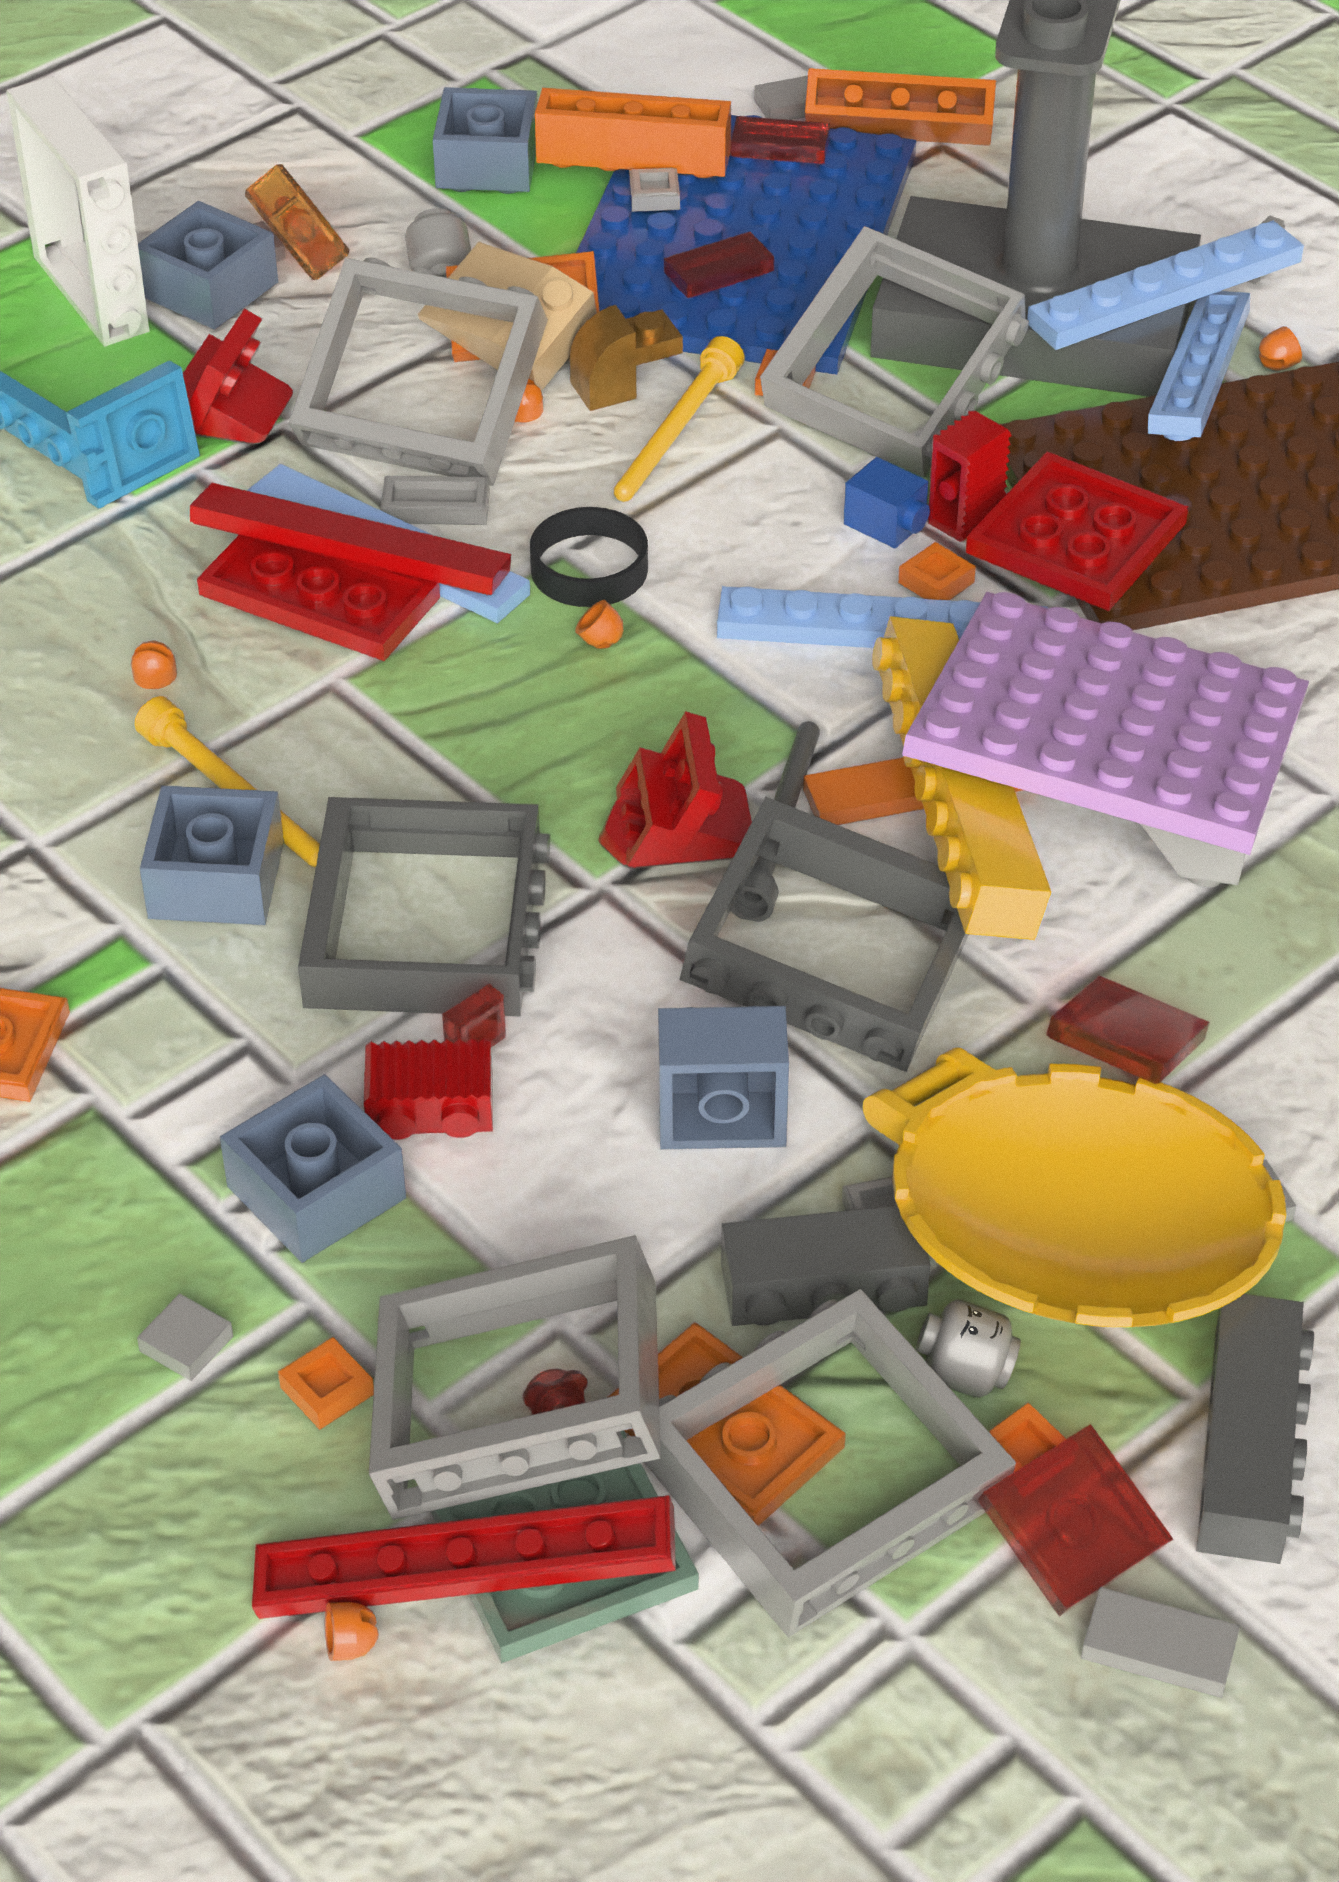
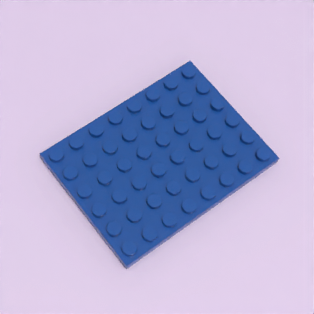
(793, 208)

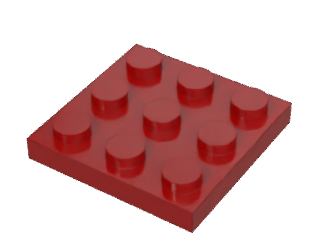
(1077, 530)

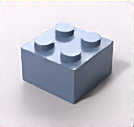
(485, 140)
(207, 264)
(212, 855)
(723, 1077)
(313, 1167)

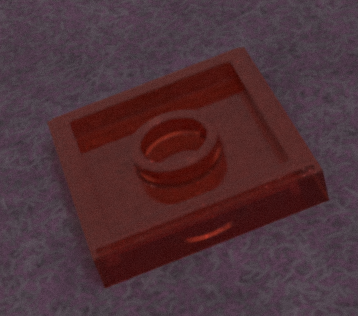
(1127, 1029)
(1074, 1519)

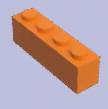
(903, 105)
(632, 132)

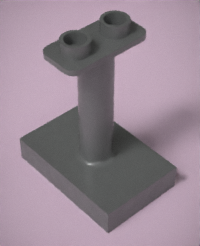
(1040, 238)

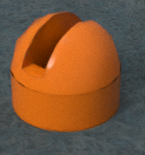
(1280, 349)
(531, 403)
(600, 625)
(153, 665)
(349, 1630)

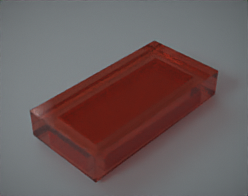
(780, 139)
(718, 264)

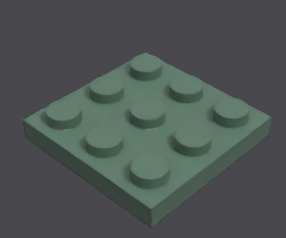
(543, 1615)

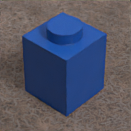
(886, 502)

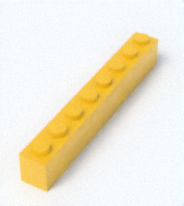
(973, 820)

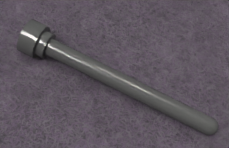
(760, 890)

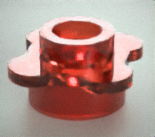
(555, 1390)

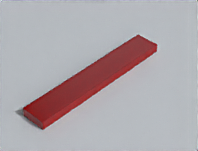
(351, 538)
(465, 1557)

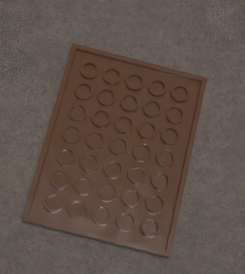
(1254, 487)

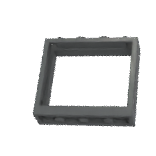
(420, 829)
(811, 1003)

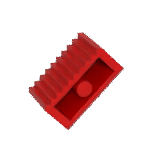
(967, 473)
(429, 1087)

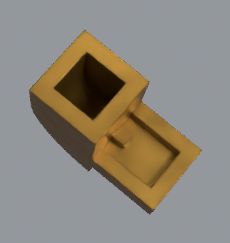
(611, 348)

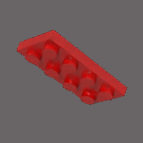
(319, 594)

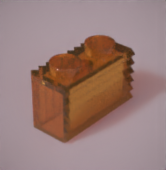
(297, 222)

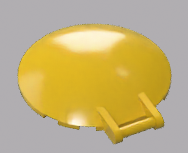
(1080, 1191)

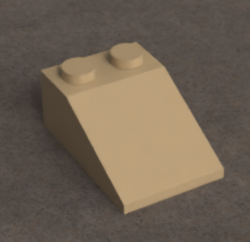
(562, 298)

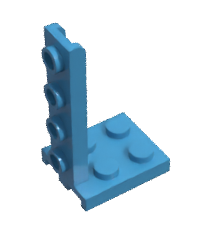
(112, 439)

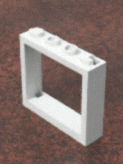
(53, 150)

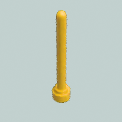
(718, 364)
(166, 726)

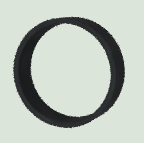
(581, 522)

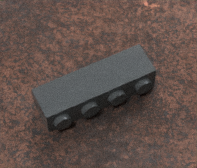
(1252, 1430)

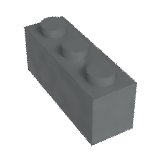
(799, 1262)

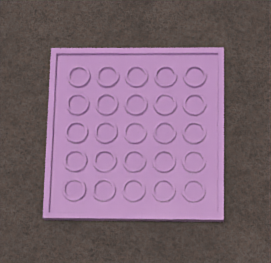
(1111, 720)

